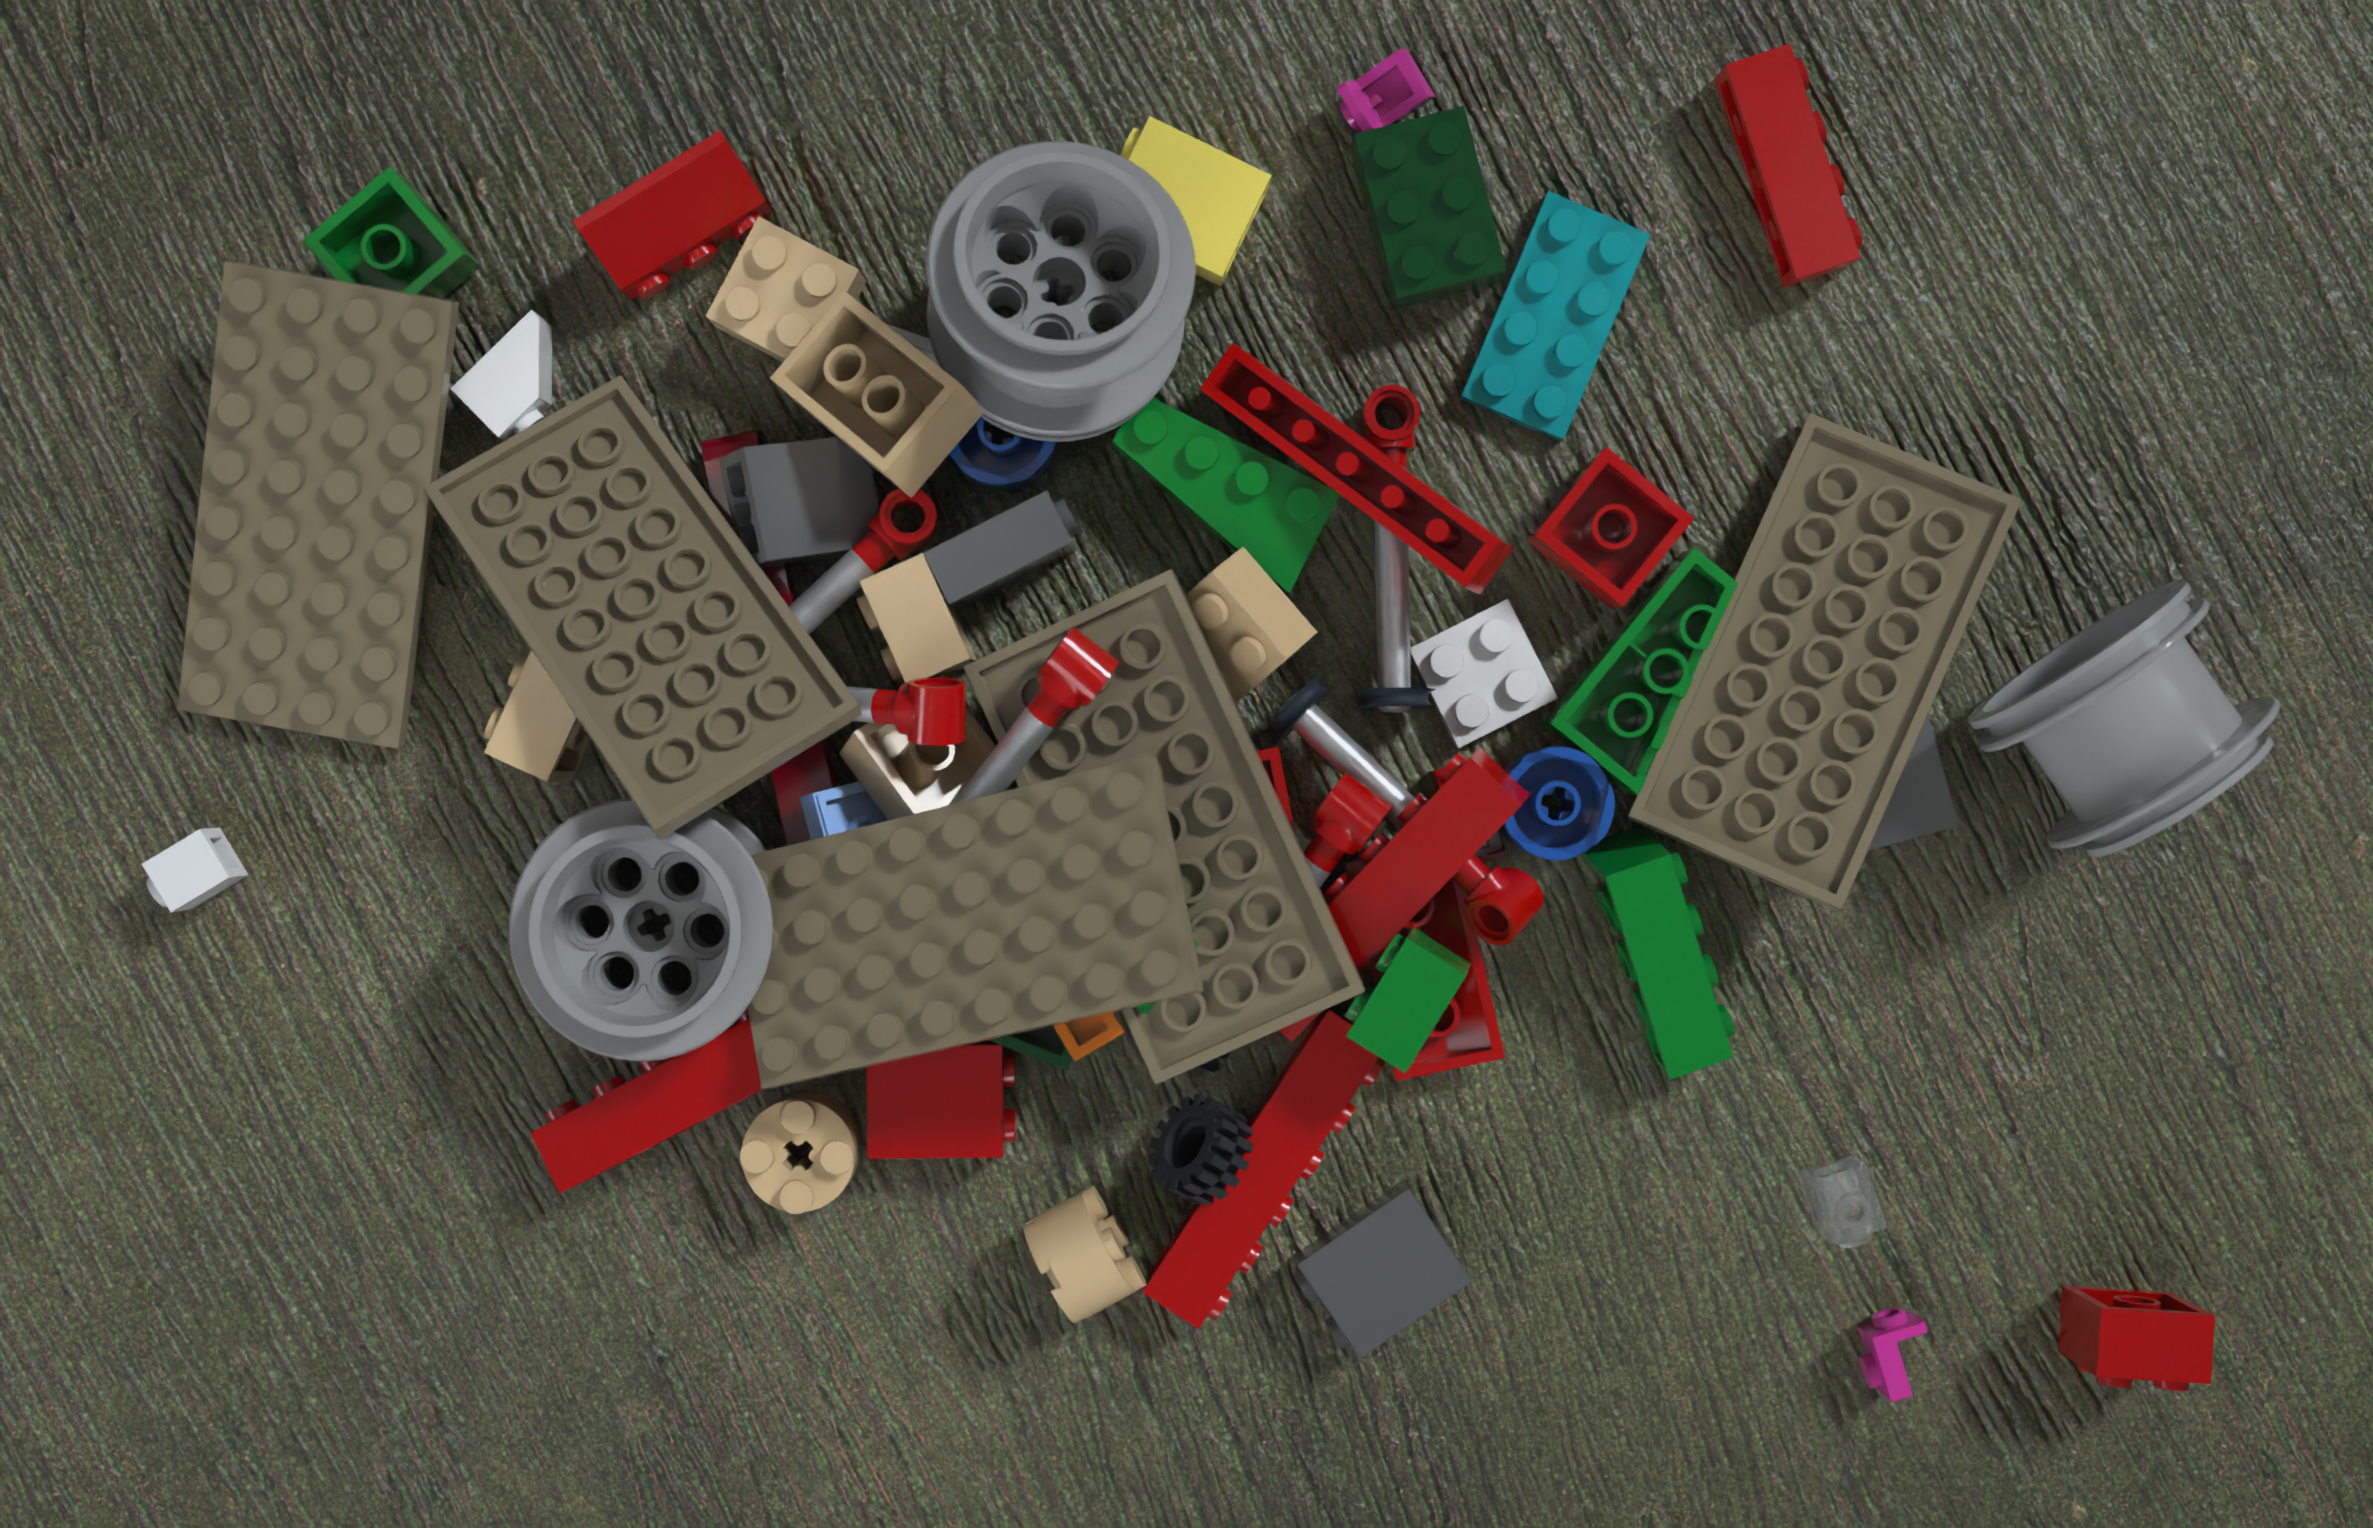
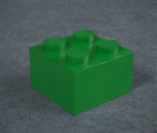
(392, 241)
(1409, 998)

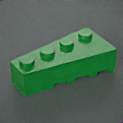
(1230, 488)
(1637, 680)
(1661, 951)

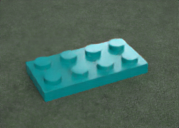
(1554, 316)

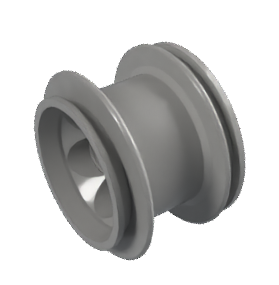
(1046, 366)
(2128, 723)
(569, 967)

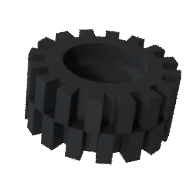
(1201, 1175)

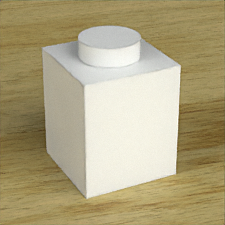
(193, 870)

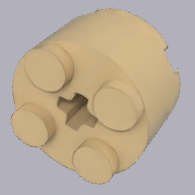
(803, 1183)
(1083, 1255)

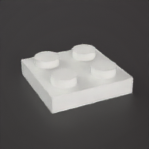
(1482, 673)

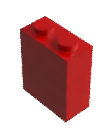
(942, 1104)

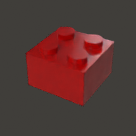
(1610, 529)
(2136, 1336)

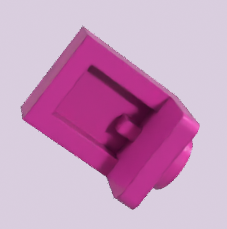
(1385, 93)
(1882, 1362)

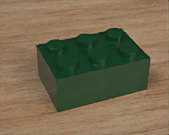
(1427, 207)

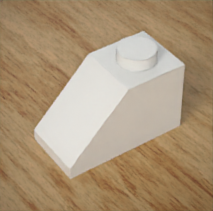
(513, 379)

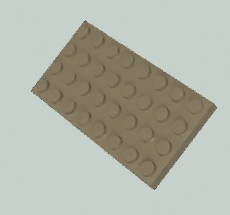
(316, 504)
(642, 605)
(1825, 661)
(1249, 893)
(972, 924)

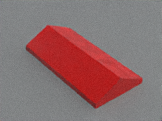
(1469, 1025)

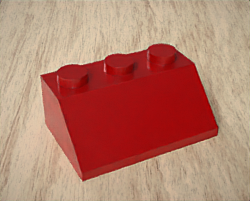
(674, 217)

